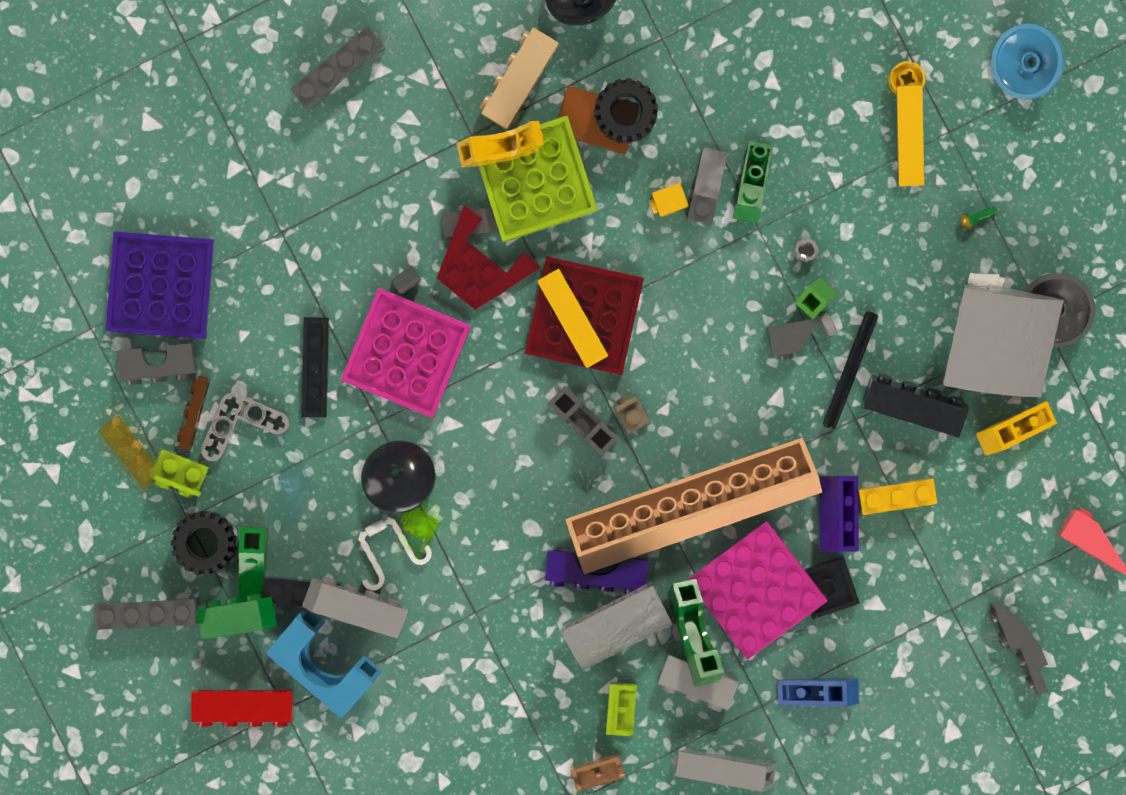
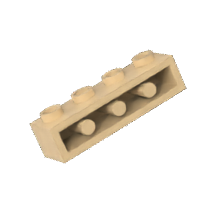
(520, 78)

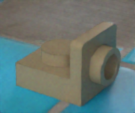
(631, 413)

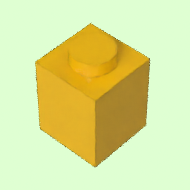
(668, 200)

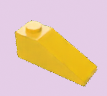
(1016, 428)

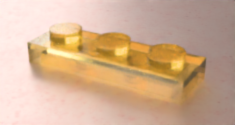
(129, 450)

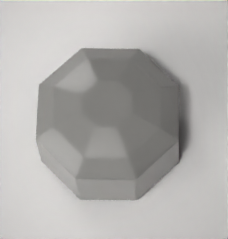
(806, 250)

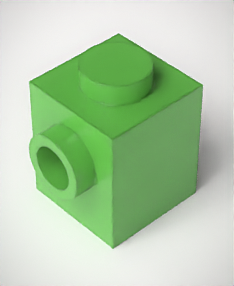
(816, 298)

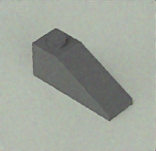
(707, 186)

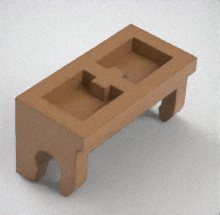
(597, 772)

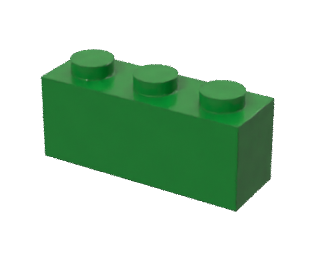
(236, 616)

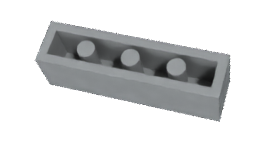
(355, 607)

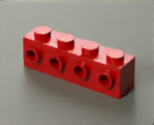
(242, 706)

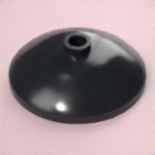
(578, 11)
(405, 489)

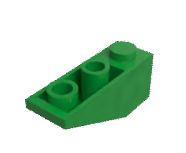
(752, 182)
(252, 560)

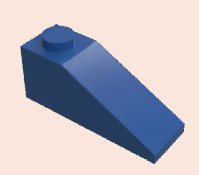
(819, 692)

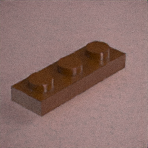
(193, 412)

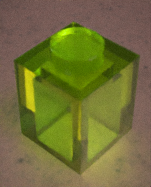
(420, 524)

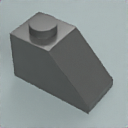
(789, 337)

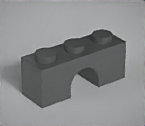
(179, 363)
(583, 420)

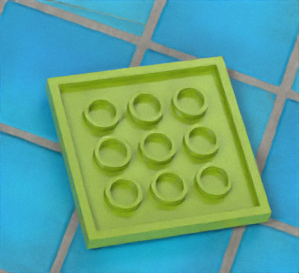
(540, 187)

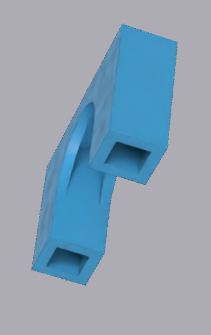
(293, 655)

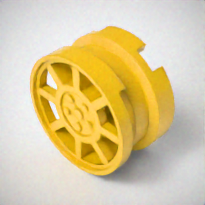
(906, 74)

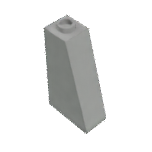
(725, 770)

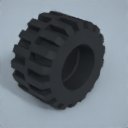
(634, 90)
(186, 556)

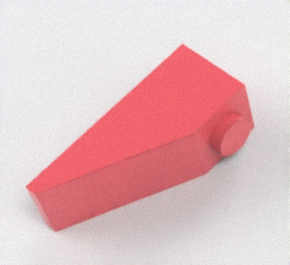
(1088, 536)

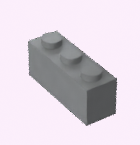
(677, 677)

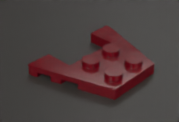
(471, 272)

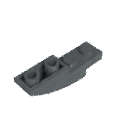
(1017, 637)

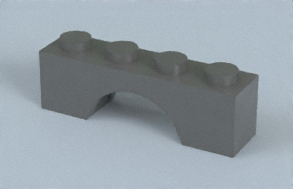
(337, 67)
(146, 614)

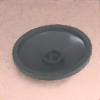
(1077, 308)

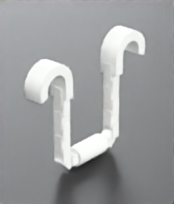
(377, 527)

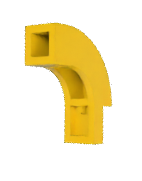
(501, 146)

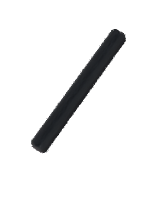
(850, 370)

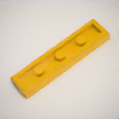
(910, 135)
(572, 318)

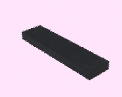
(315, 367)

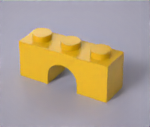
(897, 496)

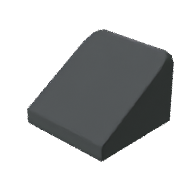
(406, 280)

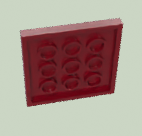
(607, 301)

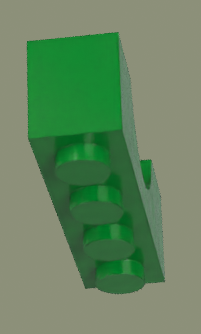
(688, 614)

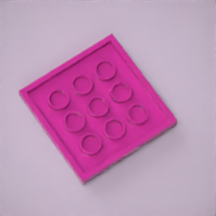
(405, 352)
(758, 590)

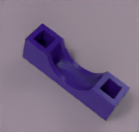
(563, 569)

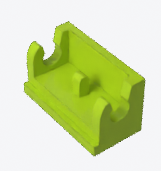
(621, 709)

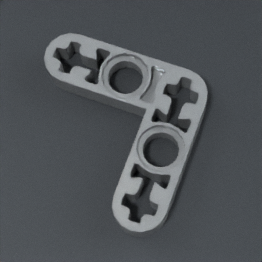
(242, 414)

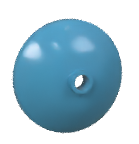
(1013, 59)

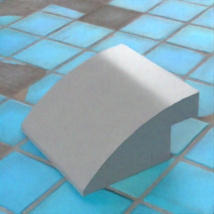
(1002, 341)
(616, 626)

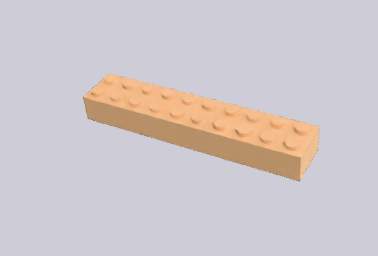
(693, 505)

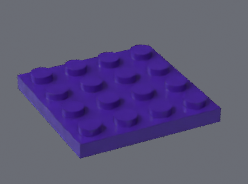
(160, 285)

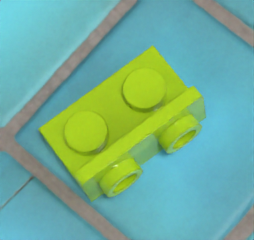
(179, 473)

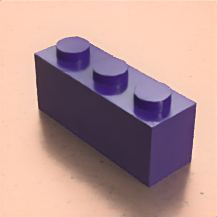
(839, 514)

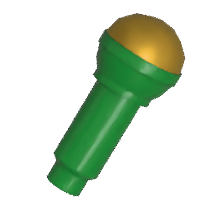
(970, 220)

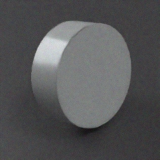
(826, 324)

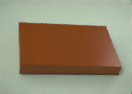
(580, 108)

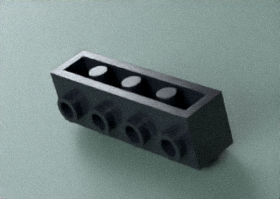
(915, 405)

